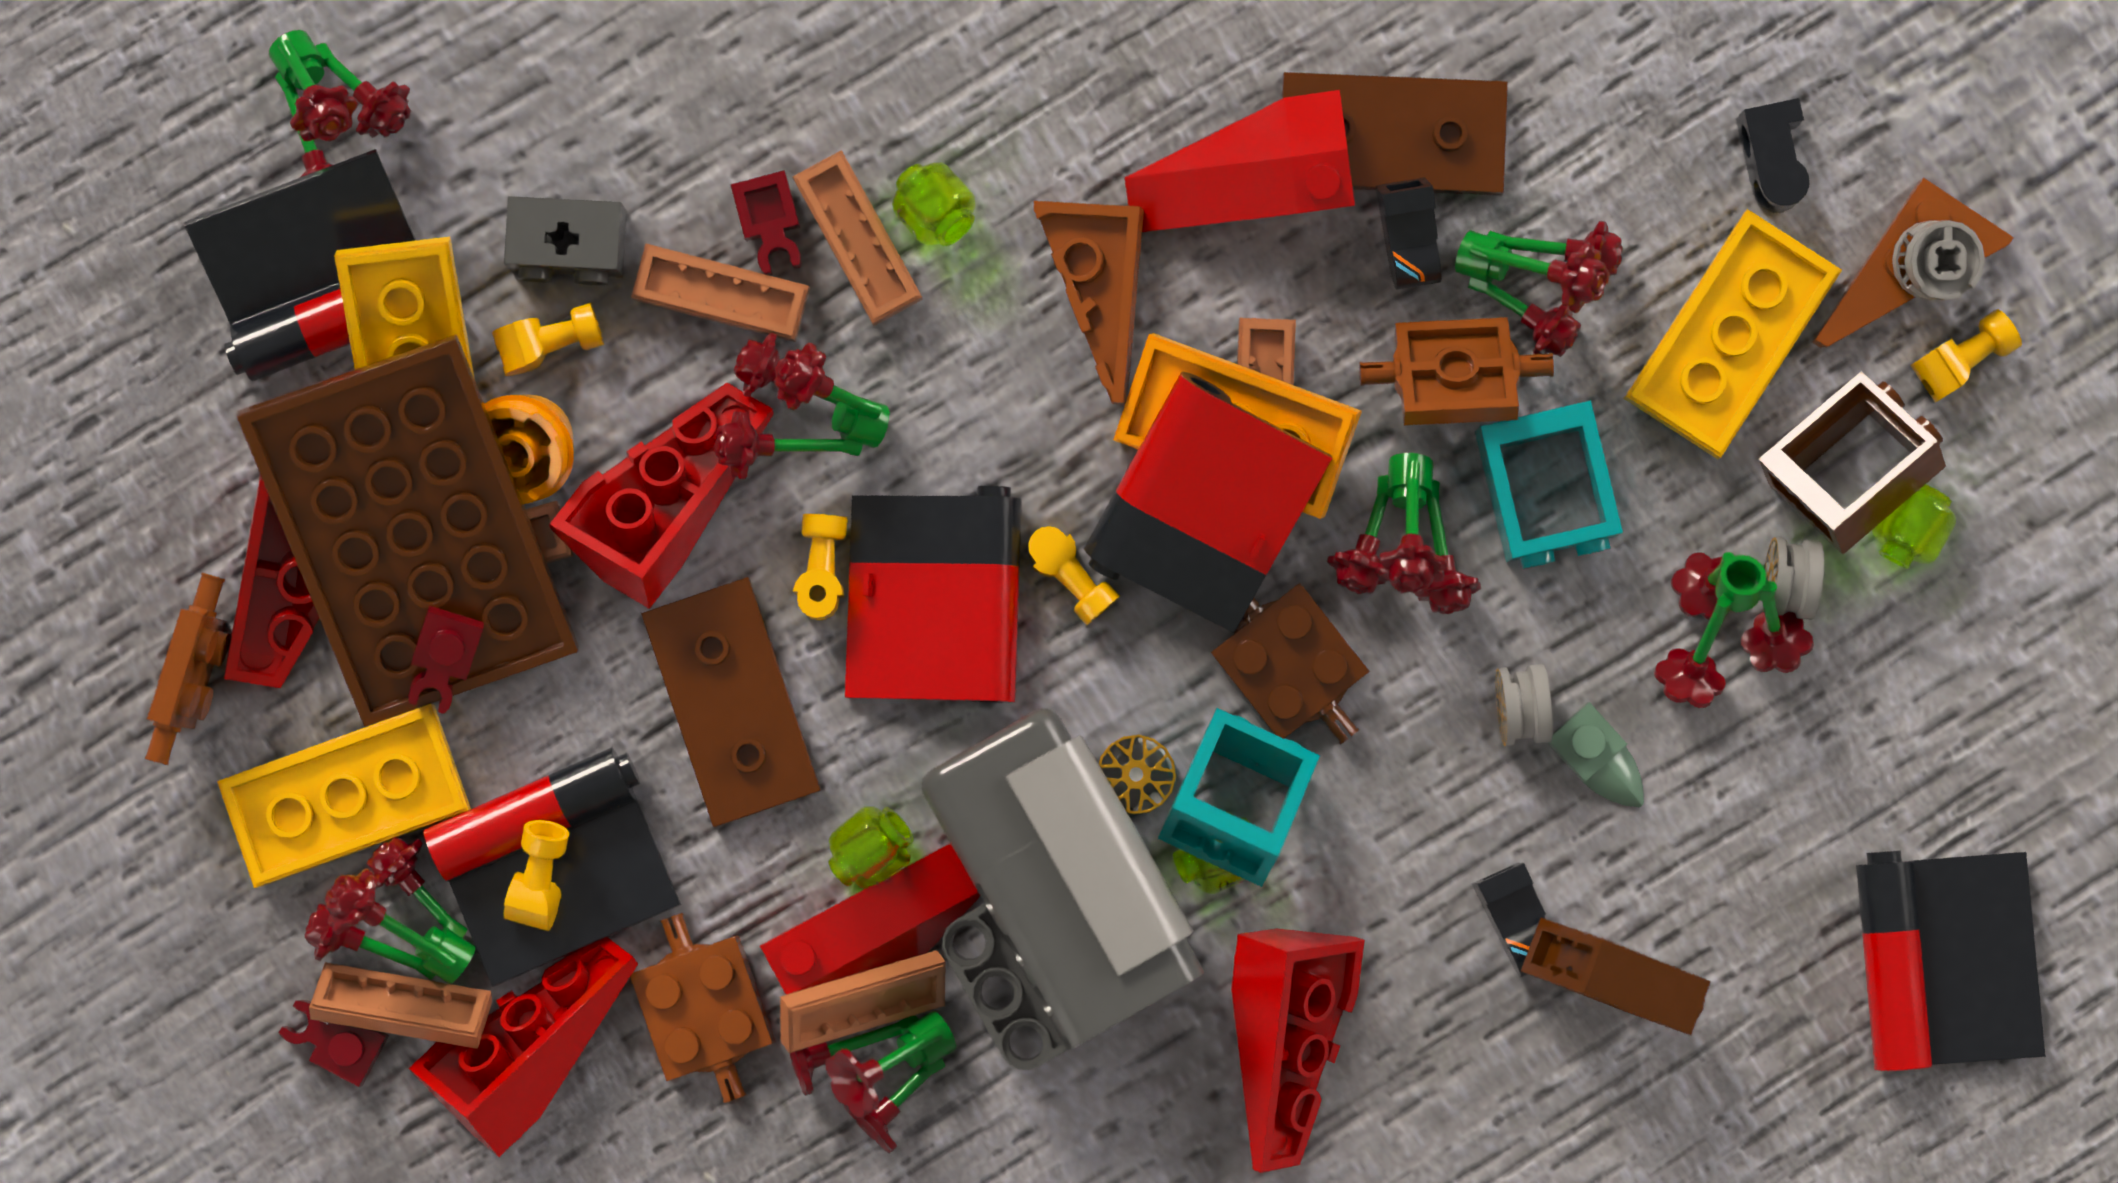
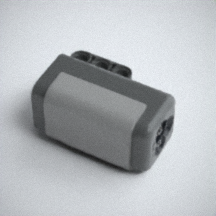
(1065, 887)

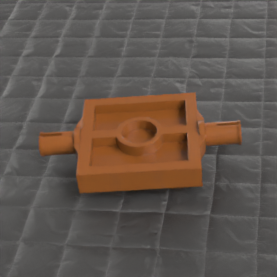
(1456, 371)
(183, 682)
(702, 1008)

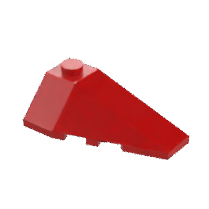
(1262, 166)
(653, 506)
(272, 606)
(875, 925)
(1286, 1014)
(526, 1046)

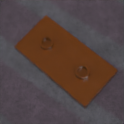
(1418, 129)
(731, 702)

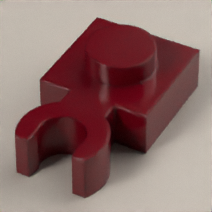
(766, 213)
(444, 650)
(339, 1048)

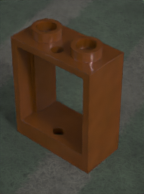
(1823, 429)
(1616, 976)

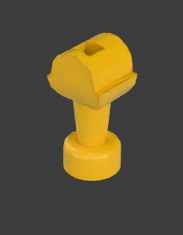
(527, 342)
(1950, 364)
(1056, 557)
(818, 588)
(531, 894)

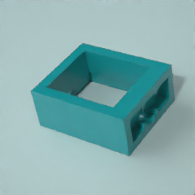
(1534, 427)
(1245, 847)

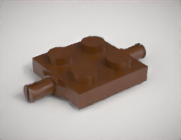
(1292, 664)

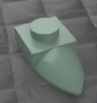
(1599, 757)

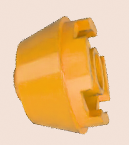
(534, 442)

